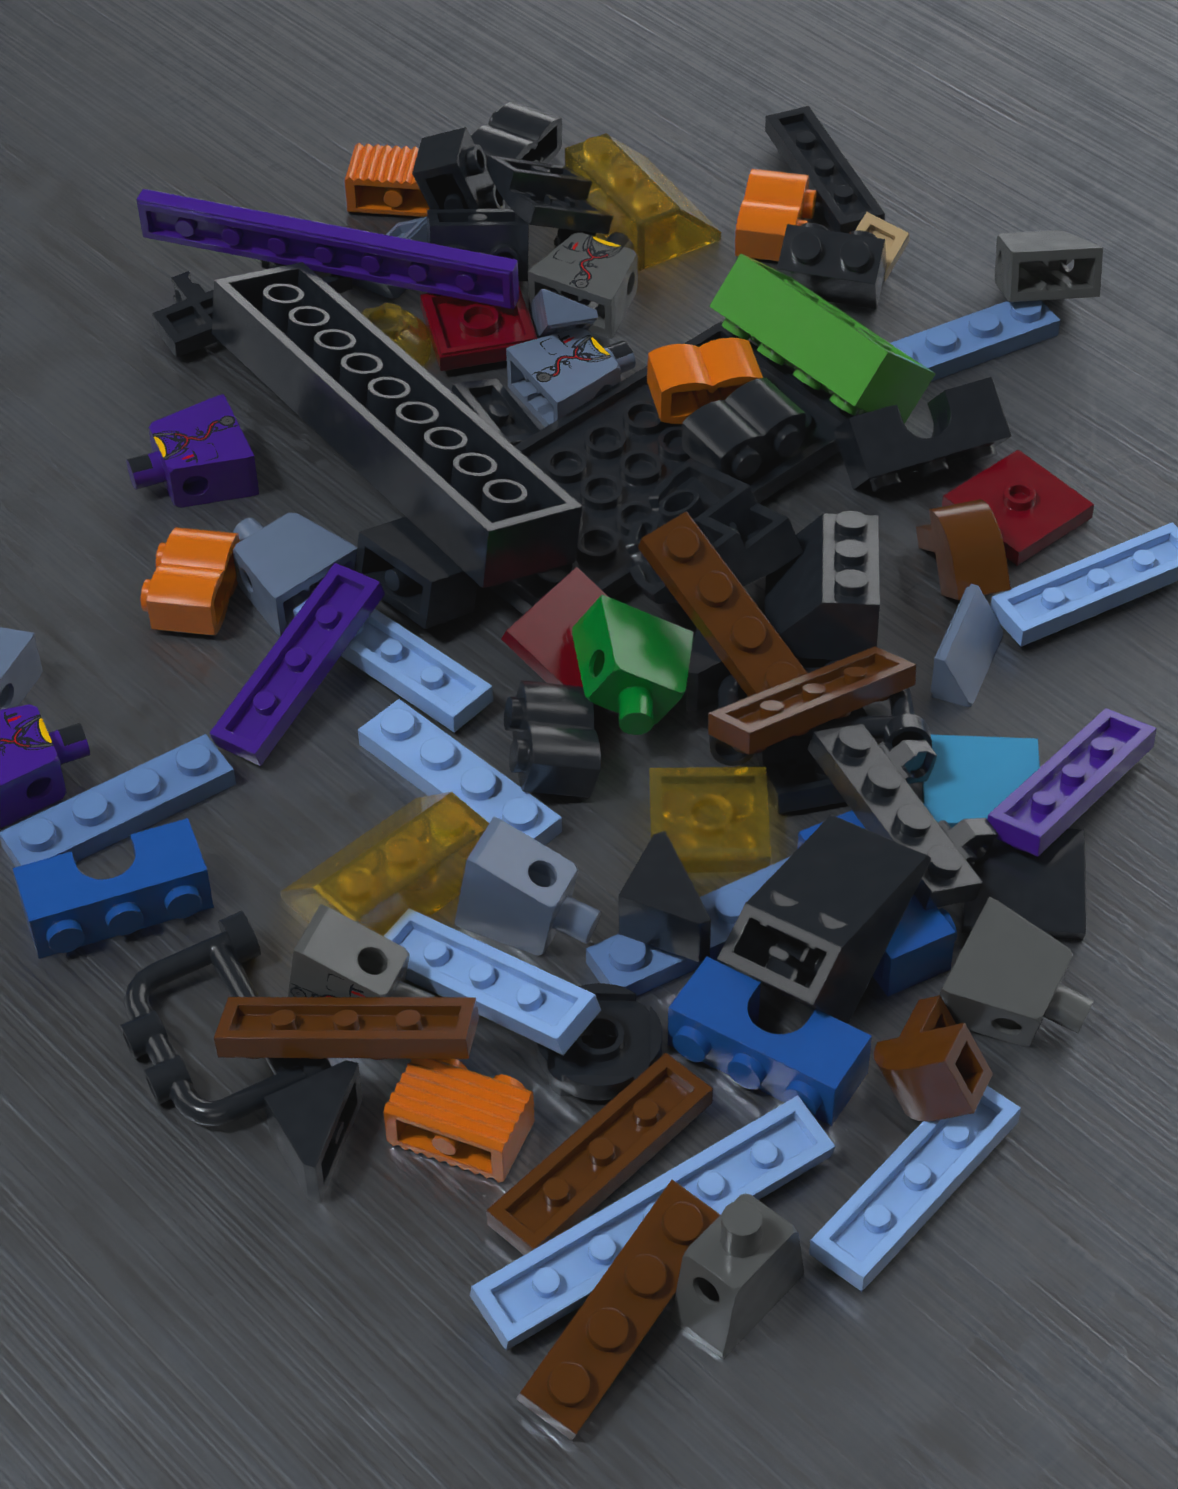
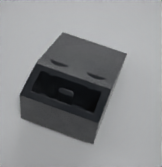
(826, 917)

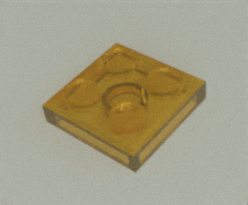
(713, 816)

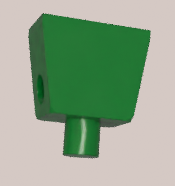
(631, 662)

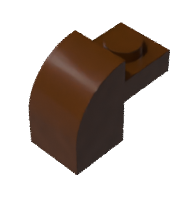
(966, 548)
(934, 1064)

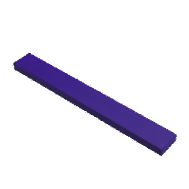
(329, 248)

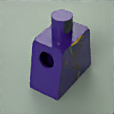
(198, 456)
(33, 761)

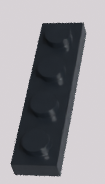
(812, 152)

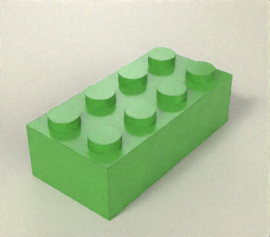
(818, 341)

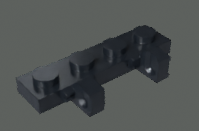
(188, 322)
(877, 789)

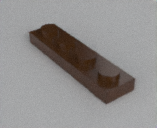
(719, 606)
(811, 700)
(347, 1027)
(600, 1155)
(616, 1313)

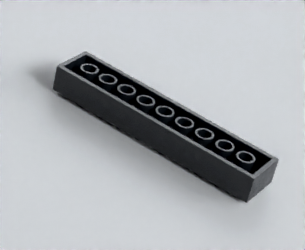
(397, 425)

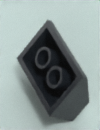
(829, 594)

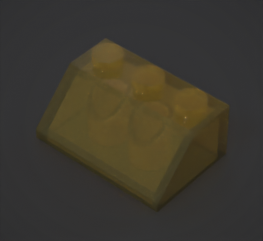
(641, 200)
(399, 864)

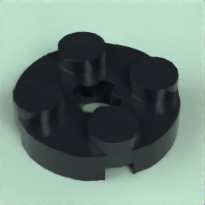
(607, 1071)

